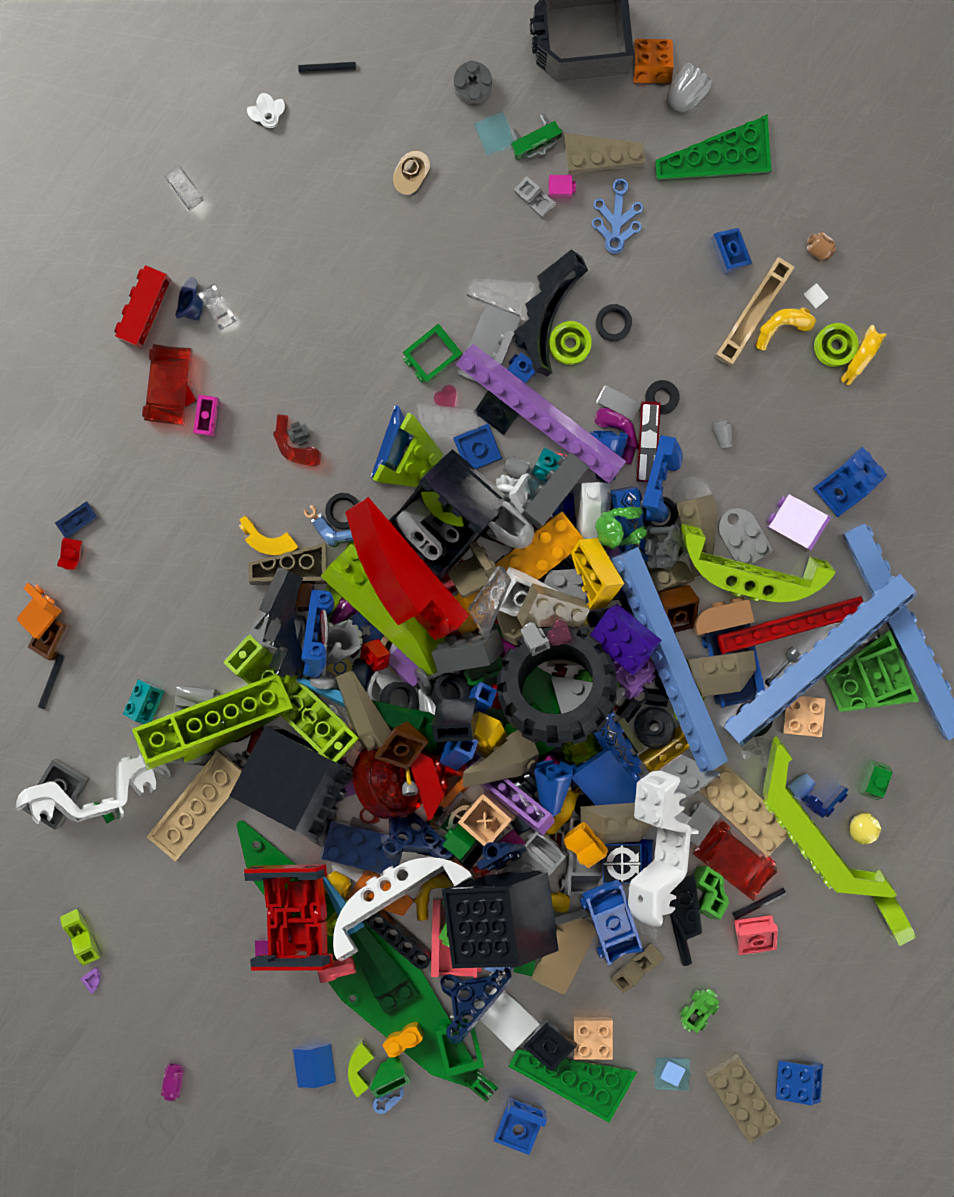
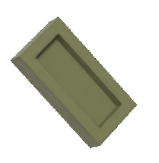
(628, 733)

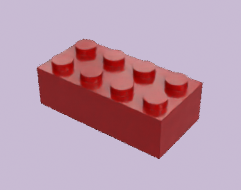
(142, 307)

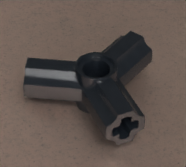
(630, 707)

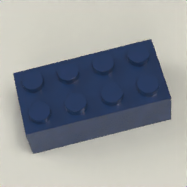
(357, 847)

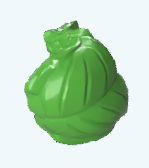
(610, 530)

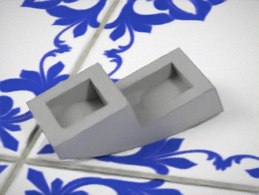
(534, 197)
(618, 402)

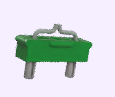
(536, 139)

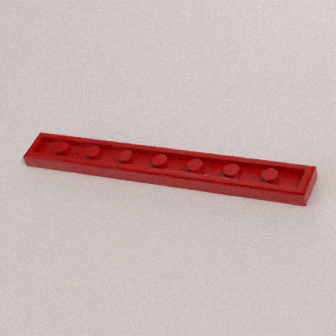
(787, 625)

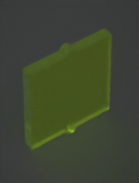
(582, 751)

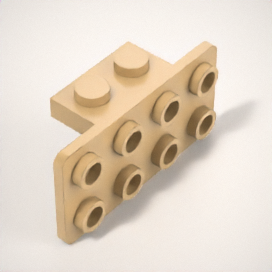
(560, 967)

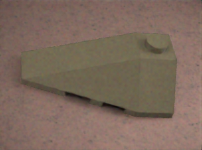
(700, 513)
(362, 713)

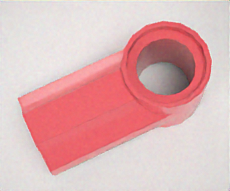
(339, 969)

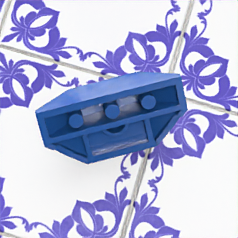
(394, 443)

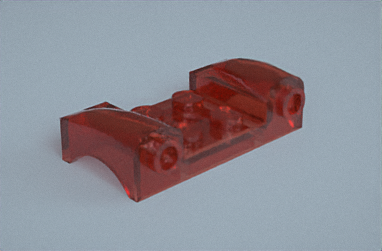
(167, 385)
(735, 860)

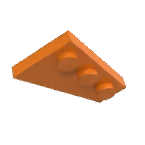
(397, 907)

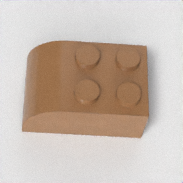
(723, 616)

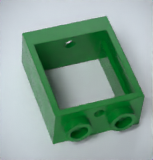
(446, 340)
(461, 1067)

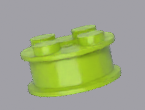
(825, 351)
(567, 355)

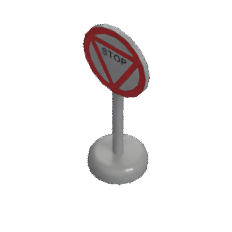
(326, 679)

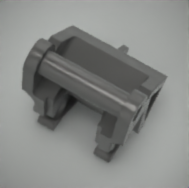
(667, 553)

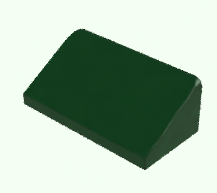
(472, 855)

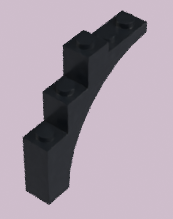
(542, 308)
(280, 608)

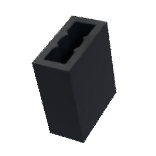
(455, 720)

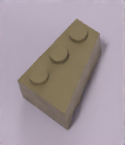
(547, 606)

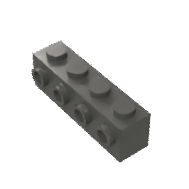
(554, 490)

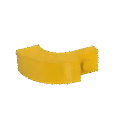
(266, 545)

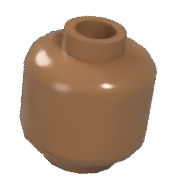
(821, 246)

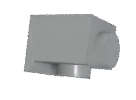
(534, 638)

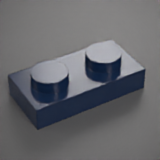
(76, 520)

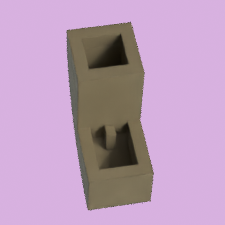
(636, 967)

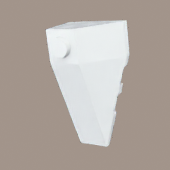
(590, 503)
(517, 591)

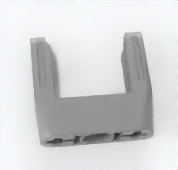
(410, 522)

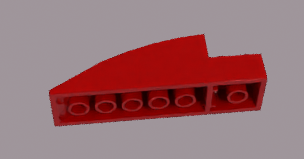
(400, 575)

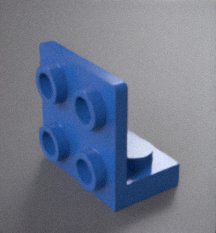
(799, 1082)

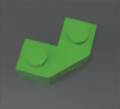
(714, 900)

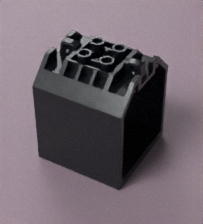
(583, 66)
(292, 782)
(500, 920)

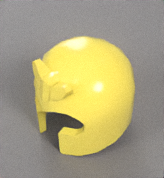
(864, 828)

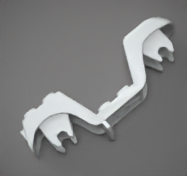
(48, 795)
(651, 888)

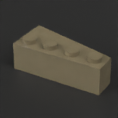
(598, 154)
(306, 563)

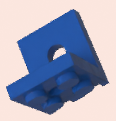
(852, 481)
(524, 1115)

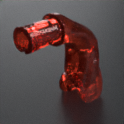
(307, 456)

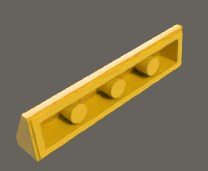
(657, 758)

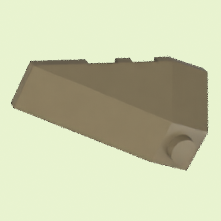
(507, 761)

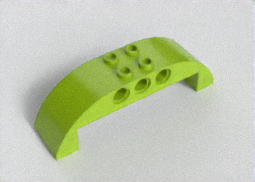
(751, 579)
(309, 715)

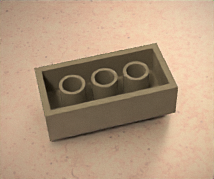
(743, 1098)

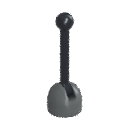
(792, 656)

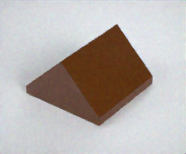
(51, 641)
(402, 746)

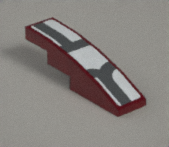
(647, 438)

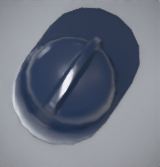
(189, 302)

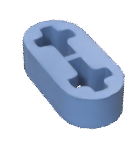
(390, 1103)

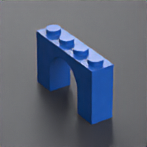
(460, 752)

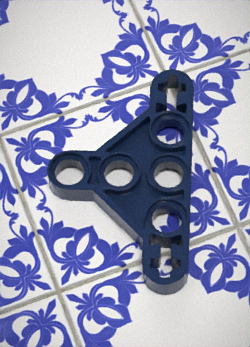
(416, 839)
(465, 1006)

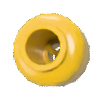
(340, 883)

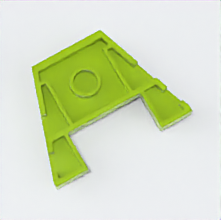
(418, 459)

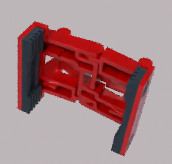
(308, 930)

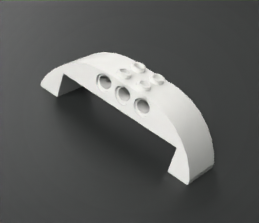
(359, 909)

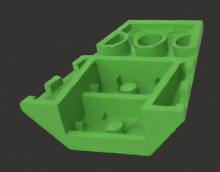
(872, 678)

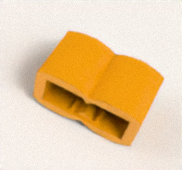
(585, 845)
(398, 1041)

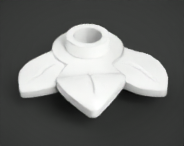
(265, 108)

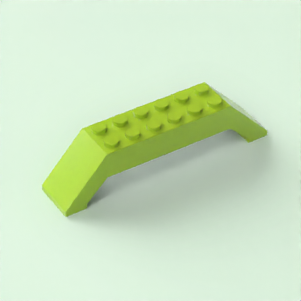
(809, 837)

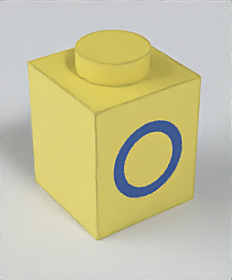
(340, 668)

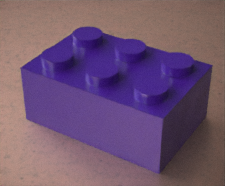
(625, 639)

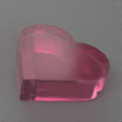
(446, 397)
(559, 633)

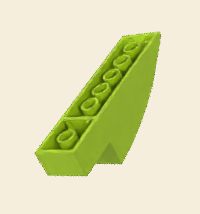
(351, 582)
(211, 723)

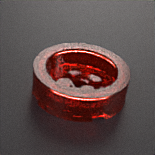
(378, 791)

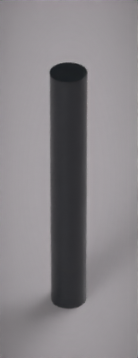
(327, 67)
(51, 681)
(760, 903)

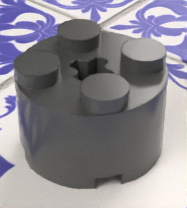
(469, 72)

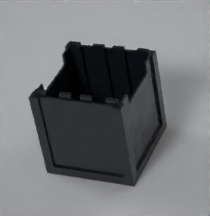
(468, 495)

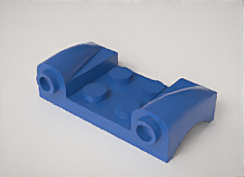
(667, 457)
(313, 651)
(611, 921)

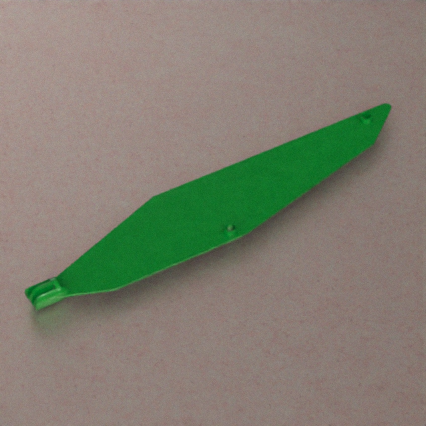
(423, 1008)

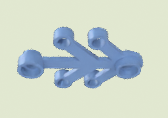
(616, 220)

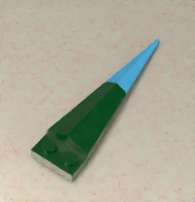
(392, 714)
(385, 977)

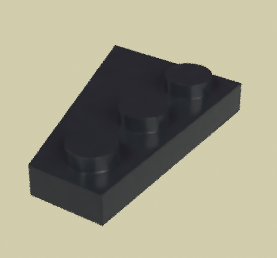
(687, 908)

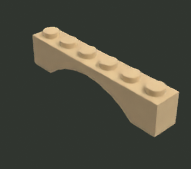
(754, 311)

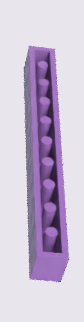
(540, 413)

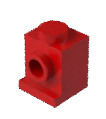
(375, 655)

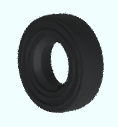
(670, 388)

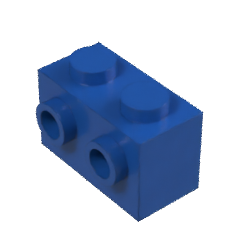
(521, 367)

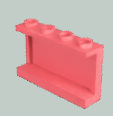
(440, 954)

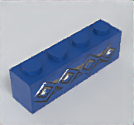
(626, 498)
(612, 735)

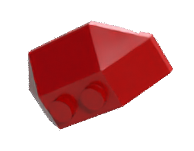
(429, 781)

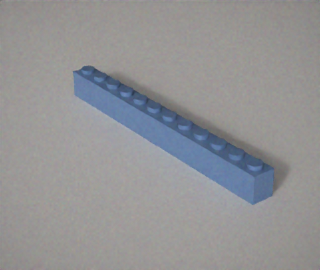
(904, 631)
(820, 660)
(670, 661)

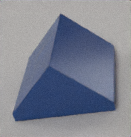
(731, 250)
(314, 1066)

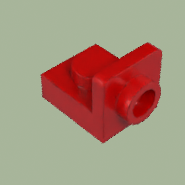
(70, 554)

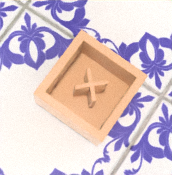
(804, 717)
(486, 819)
(593, 1038)

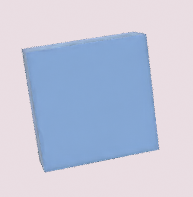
(672, 1073)

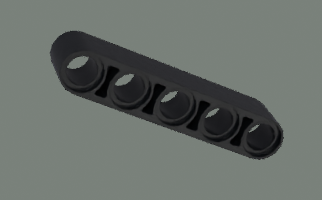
(397, 941)

